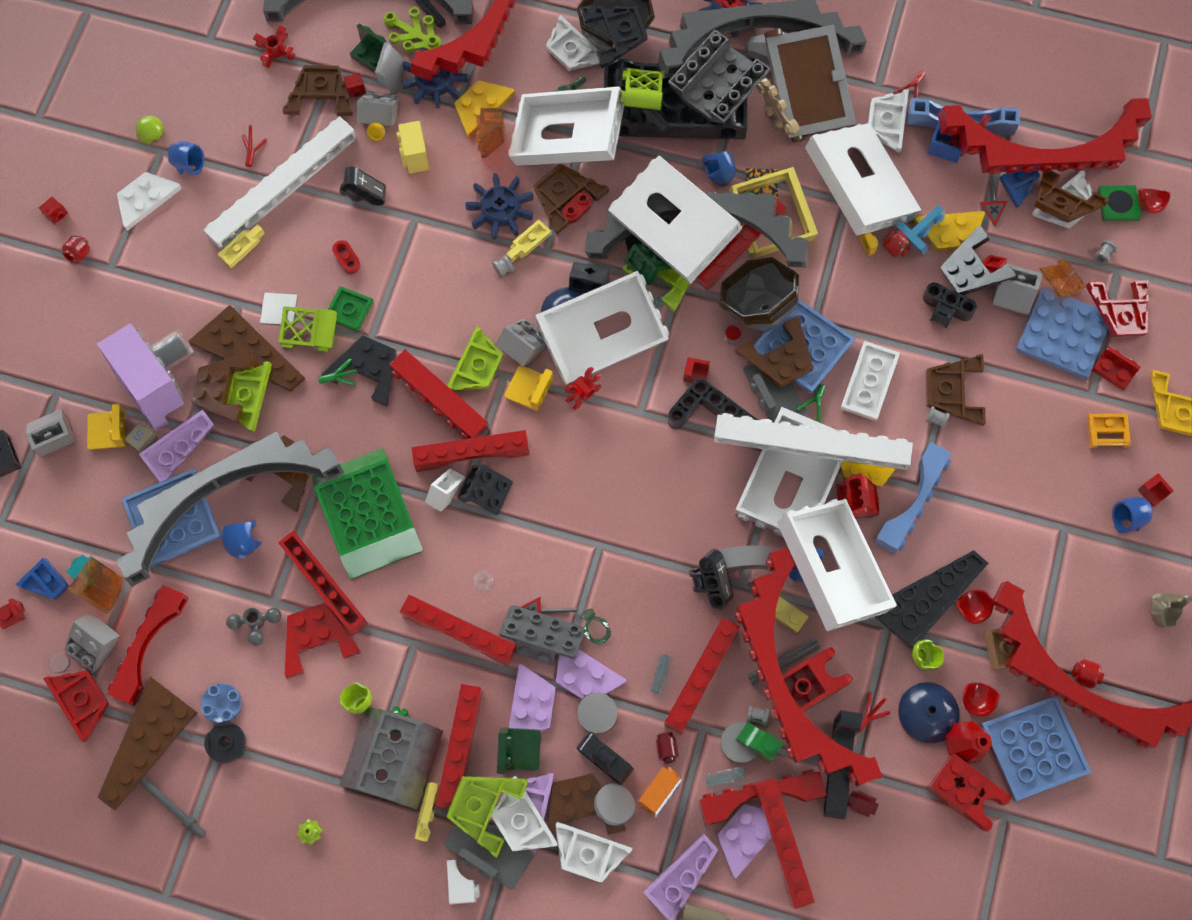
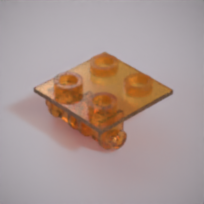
(1061, 282)

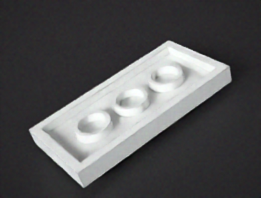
(870, 381)

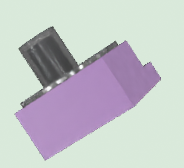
(145, 370)

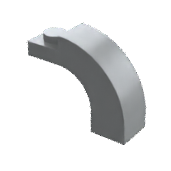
(746, 557)

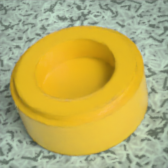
(375, 131)

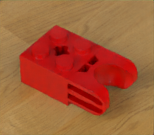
(816, 680)
(972, 793)

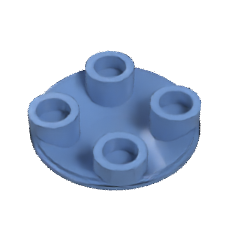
(221, 703)

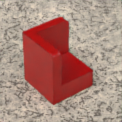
(695, 369)
(1155, 490)

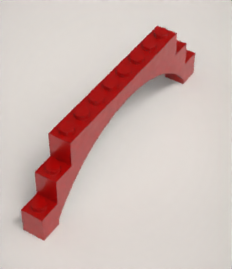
(471, 47)
(1005, 156)
(1034, 663)
(800, 733)

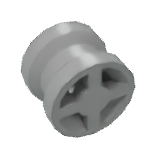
(503, 266)

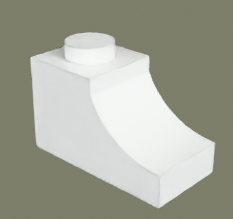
(444, 489)
(460, 889)

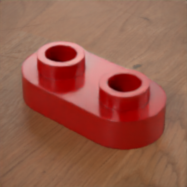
(579, 207)
(346, 258)

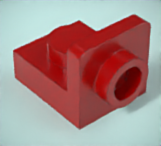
(354, 85)
(53, 210)
(993, 263)
(11, 613)

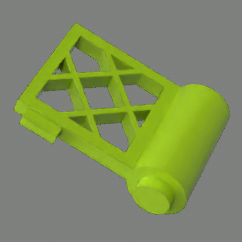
(642, 96)
(322, 328)

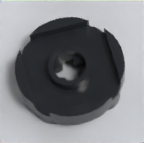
(234, 750)

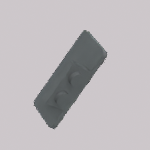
(772, 397)
(541, 635)
(505, 868)

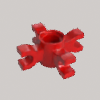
(271, 51)
(583, 388)

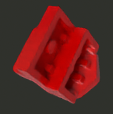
(860, 495)

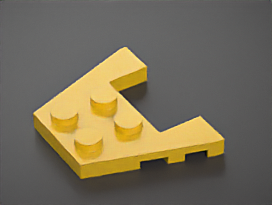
(1172, 410)

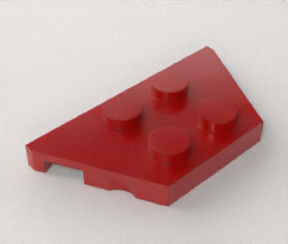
(80, 700)

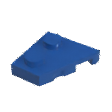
(1019, 185)
(44, 580)

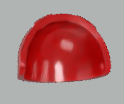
(1153, 200)
(975, 606)
(980, 699)

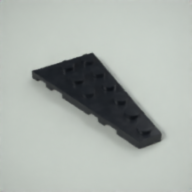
(930, 597)

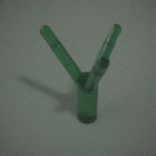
(573, 86)

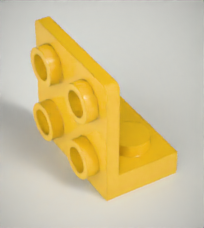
(529, 387)
(107, 429)

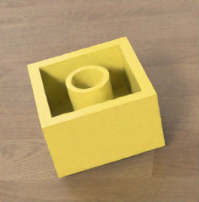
(412, 147)

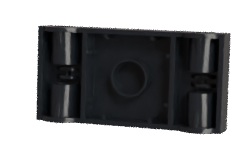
(682, 119)

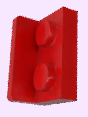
(1116, 368)

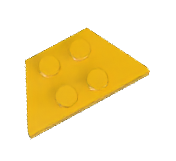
(480, 96)
(953, 229)
(876, 474)

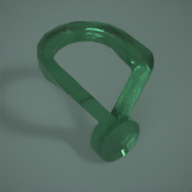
(589, 615)

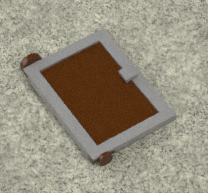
(810, 79)

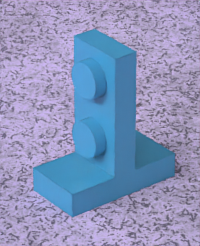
(923, 228)

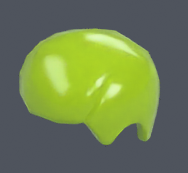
(149, 129)
(927, 655)
(355, 698)

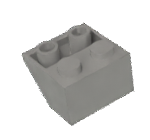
(377, 108)
(1018, 294)
(521, 342)
(49, 433)
(91, 641)

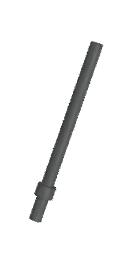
(187, 820)

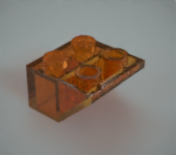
(490, 130)
(97, 585)

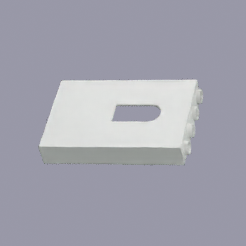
(595, 133)
(868, 201)
(692, 236)
(575, 341)
(817, 474)
(855, 589)

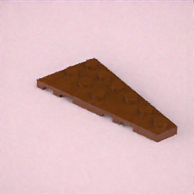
(232, 335)
(151, 731)

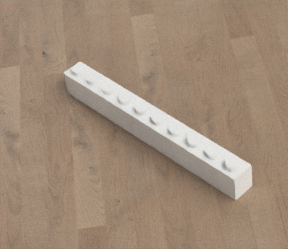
(280, 183)
(813, 442)

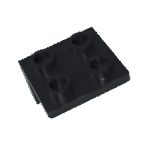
(485, 488)

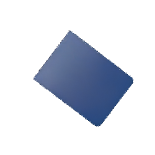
(941, 149)

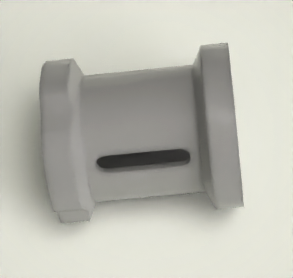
(1104, 254)
(937, 417)
(757, 716)

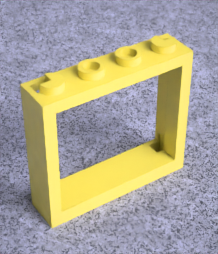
(798, 199)

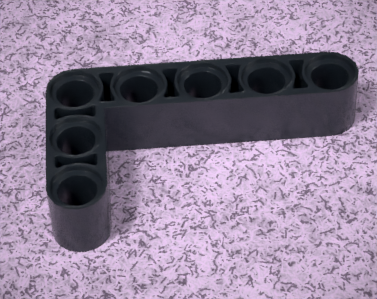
(703, 399)
(845, 728)

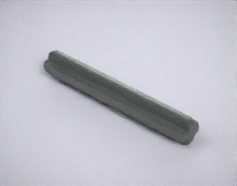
(790, 657)

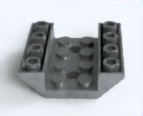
(707, 74)
(405, 760)

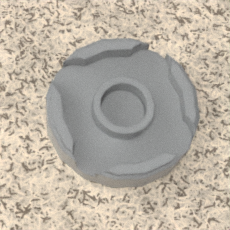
(597, 712)
(732, 748)
(614, 804)

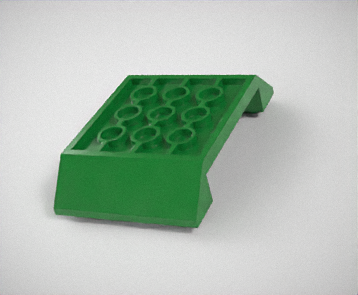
(367, 515)

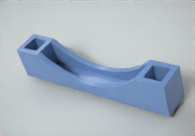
(925, 113)
(931, 464)

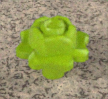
(309, 832)

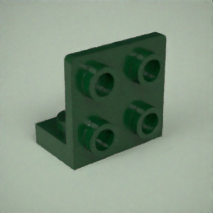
(369, 48)
(645, 262)
(518, 749)

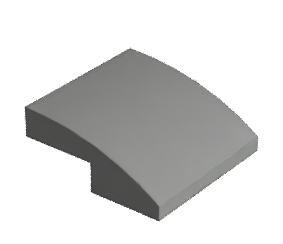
(390, 68)

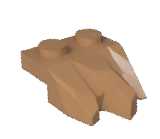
(997, 649)

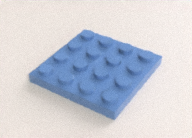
(1063, 333)
(823, 338)
(190, 532)
(1036, 748)

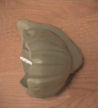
(1167, 608)

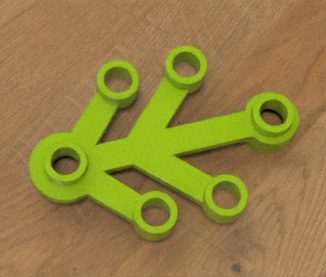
(412, 33)

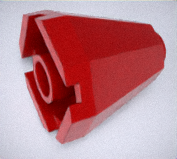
(968, 741)

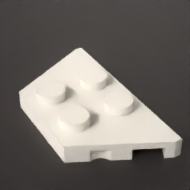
(571, 47)
(888, 118)
(1076, 186)
(144, 197)
(522, 823)
(587, 853)

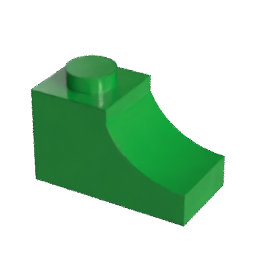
(759, 742)

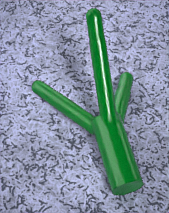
(336, 375)
(817, 398)

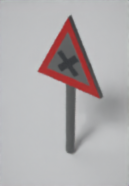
(994, 208)
(535, 605)

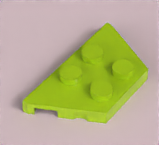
(477, 364)
(248, 391)

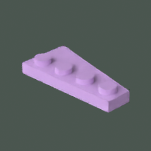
(172, 449)
(680, 878)

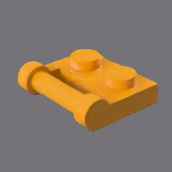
(1108, 424)

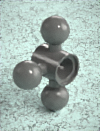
(255, 637)

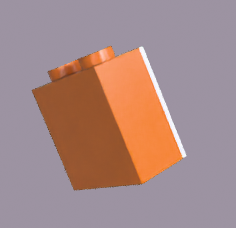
(660, 791)

